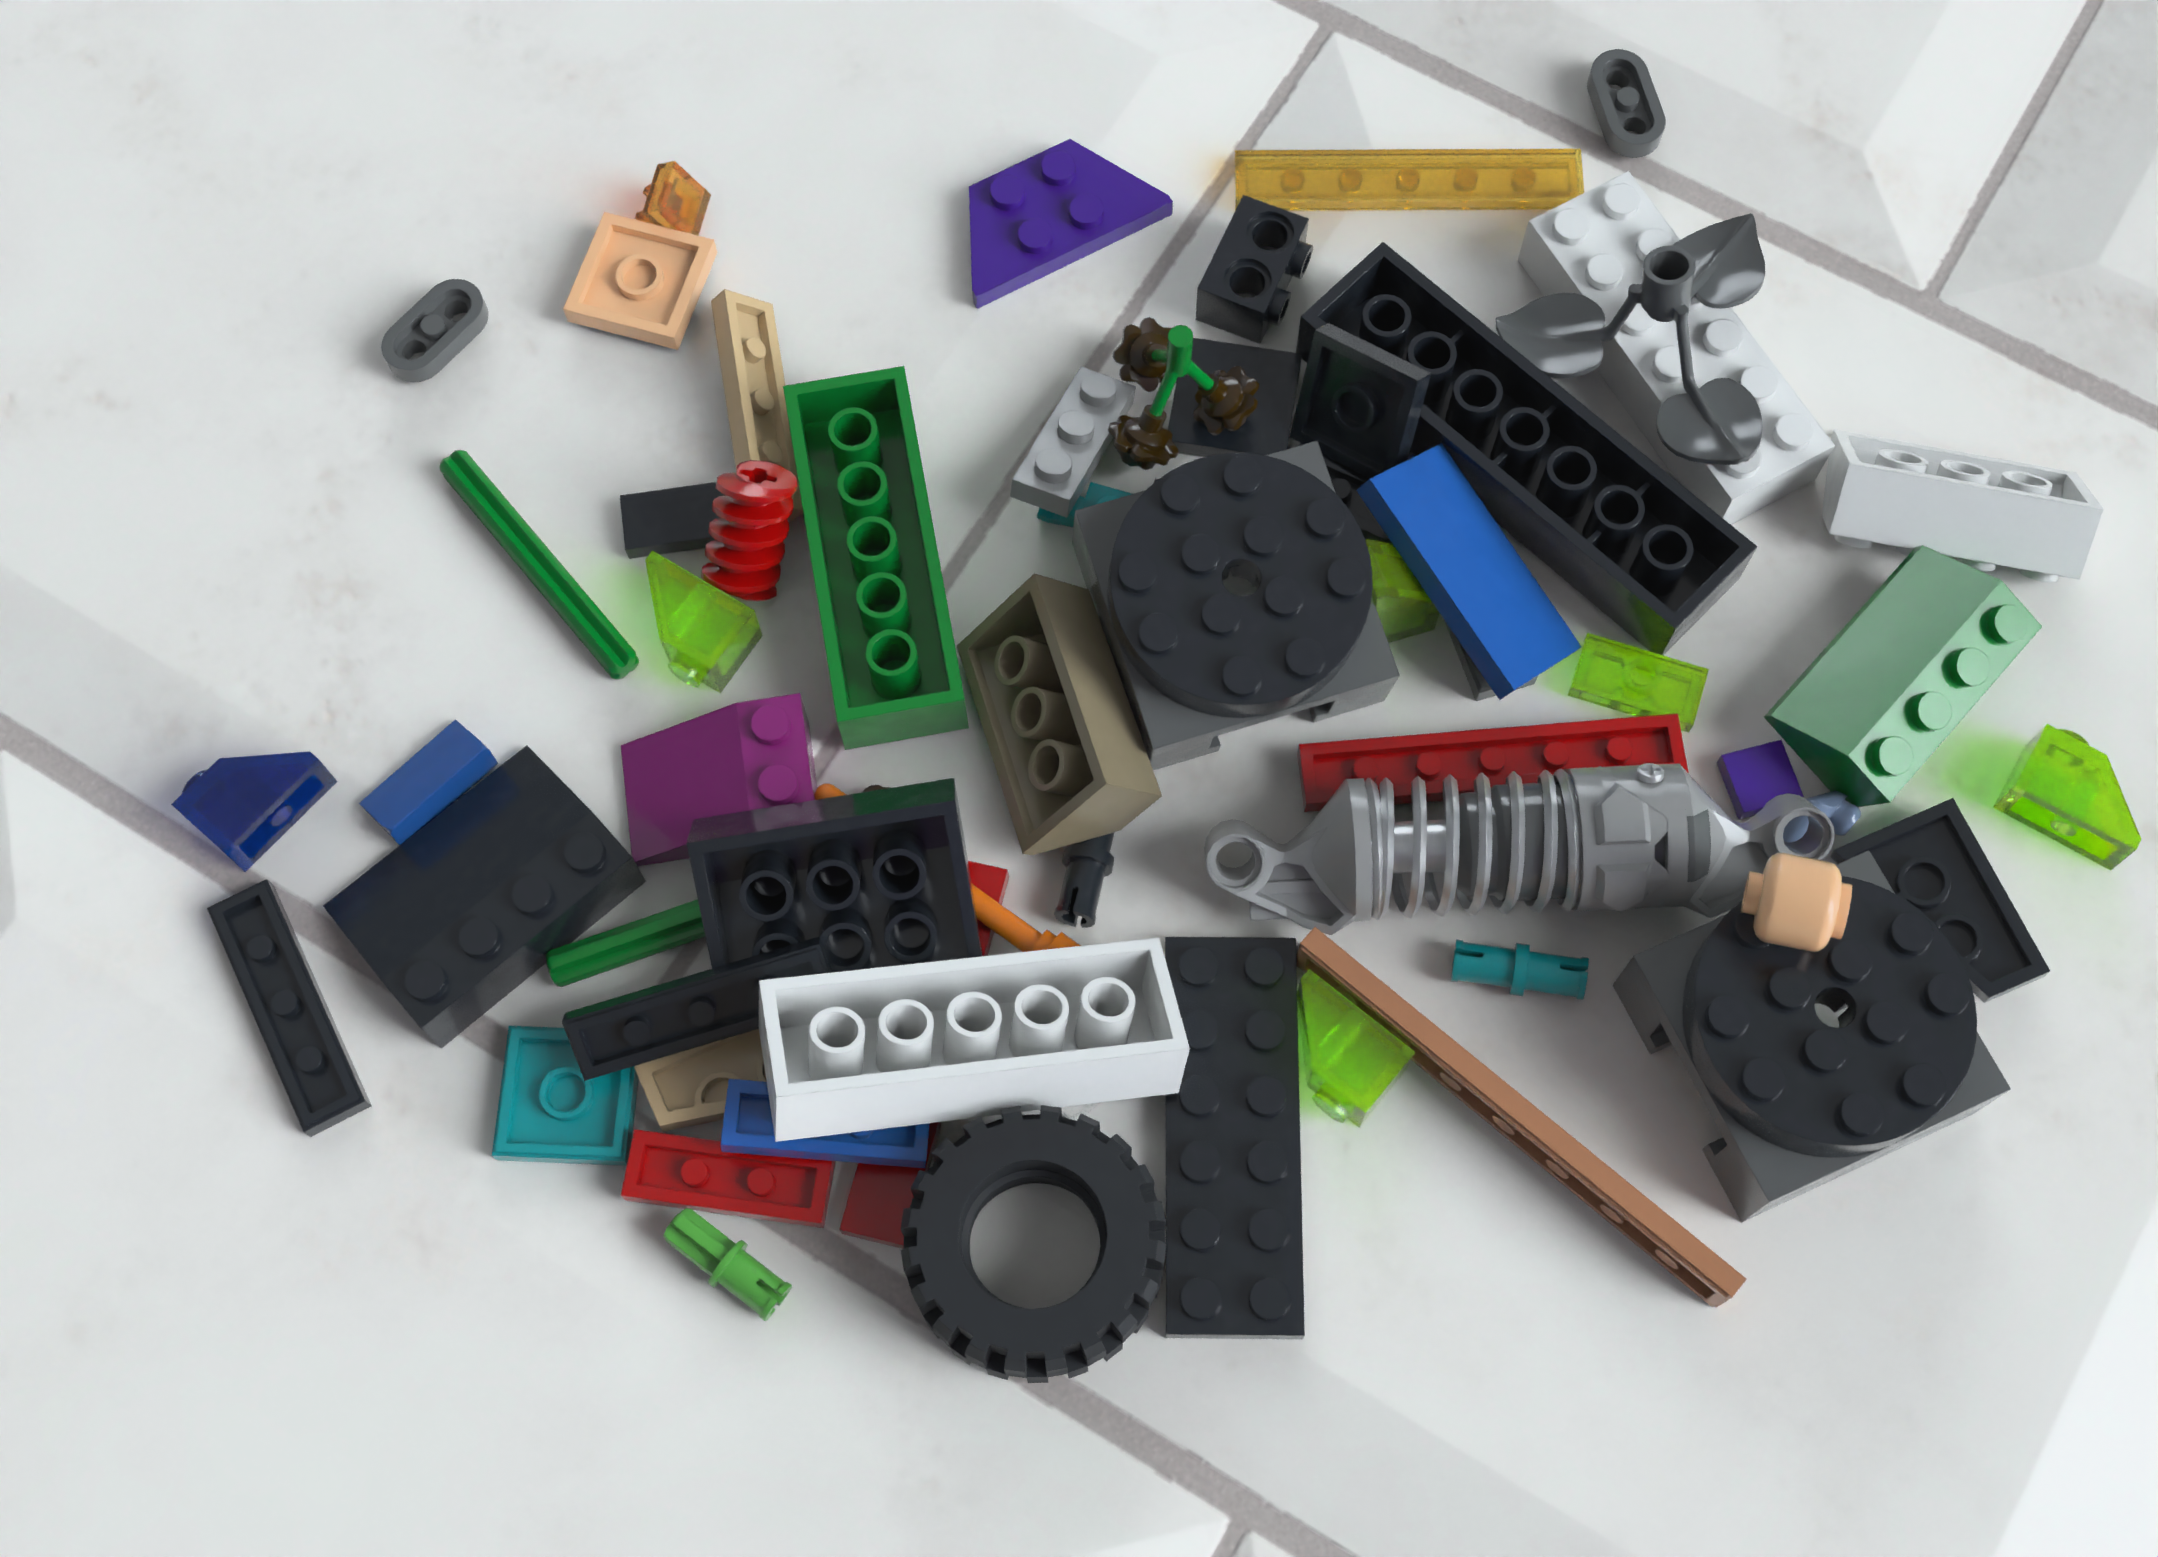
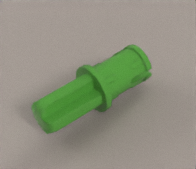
(726, 1263)

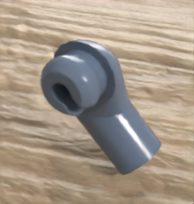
(1834, 805)

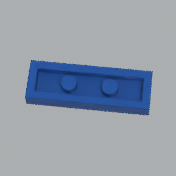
(751, 1131)

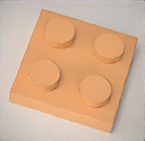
(640, 280)

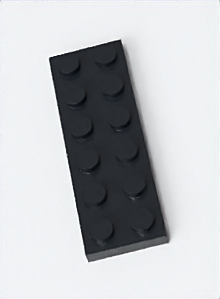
(1235, 1143)

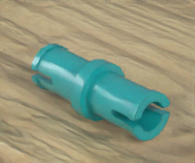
(1520, 969)

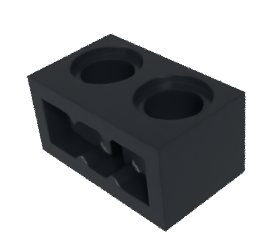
(1245, 267)

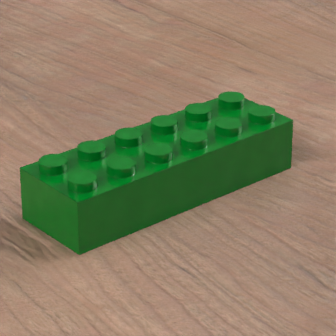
(874, 559)

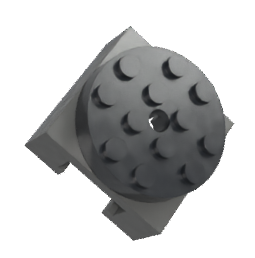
(1223, 661)
(1783, 1085)

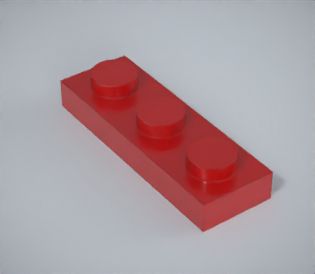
(703, 1178)

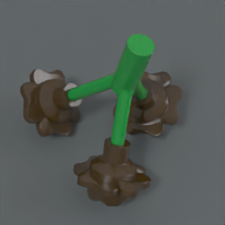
(1162, 355)

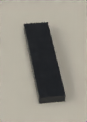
(289, 1008)
(683, 1011)

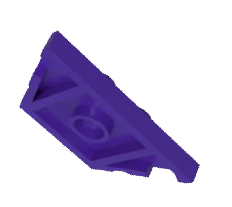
(1052, 215)

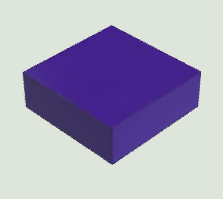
(1757, 776)

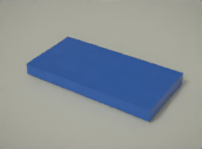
(1469, 569)

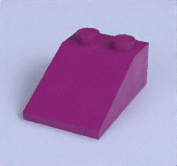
(715, 766)

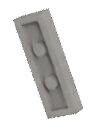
(1072, 442)

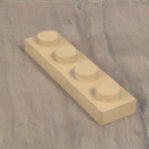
(754, 383)

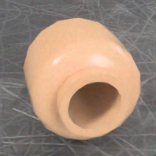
(1797, 902)

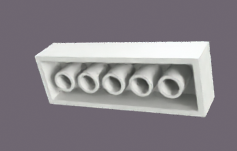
(1599, 250)
(969, 1038)

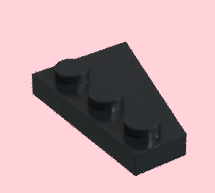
(1947, 876)

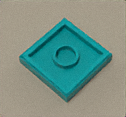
(555, 1114)

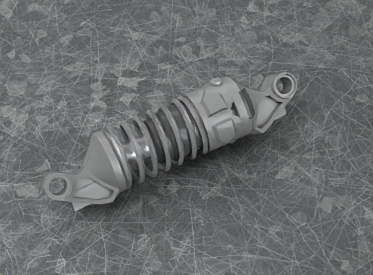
(1572, 837)

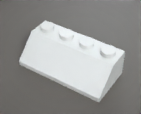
(1959, 506)

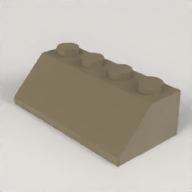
(1057, 717)

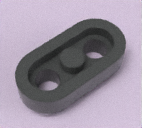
(1628, 109)
(431, 330)

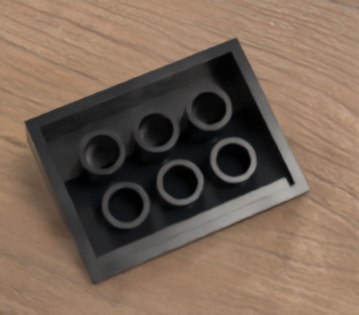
(863, 871)
(484, 895)

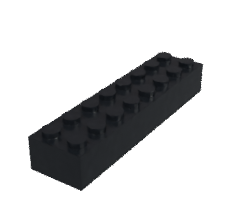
(1543, 458)

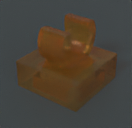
(674, 200)

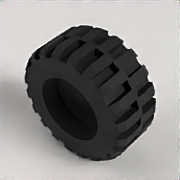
(1016, 1153)

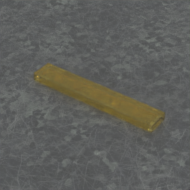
(1409, 178)

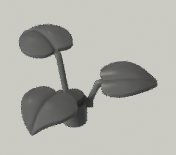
(1719, 268)

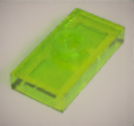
(1637, 680)

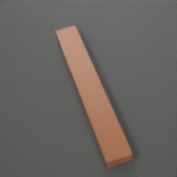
(1526, 1125)

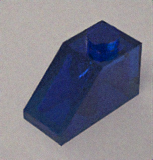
(253, 800)

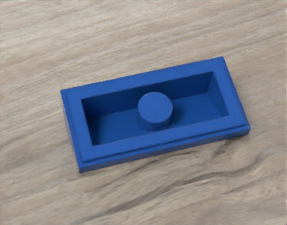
(429, 782)

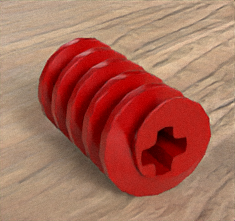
(750, 530)

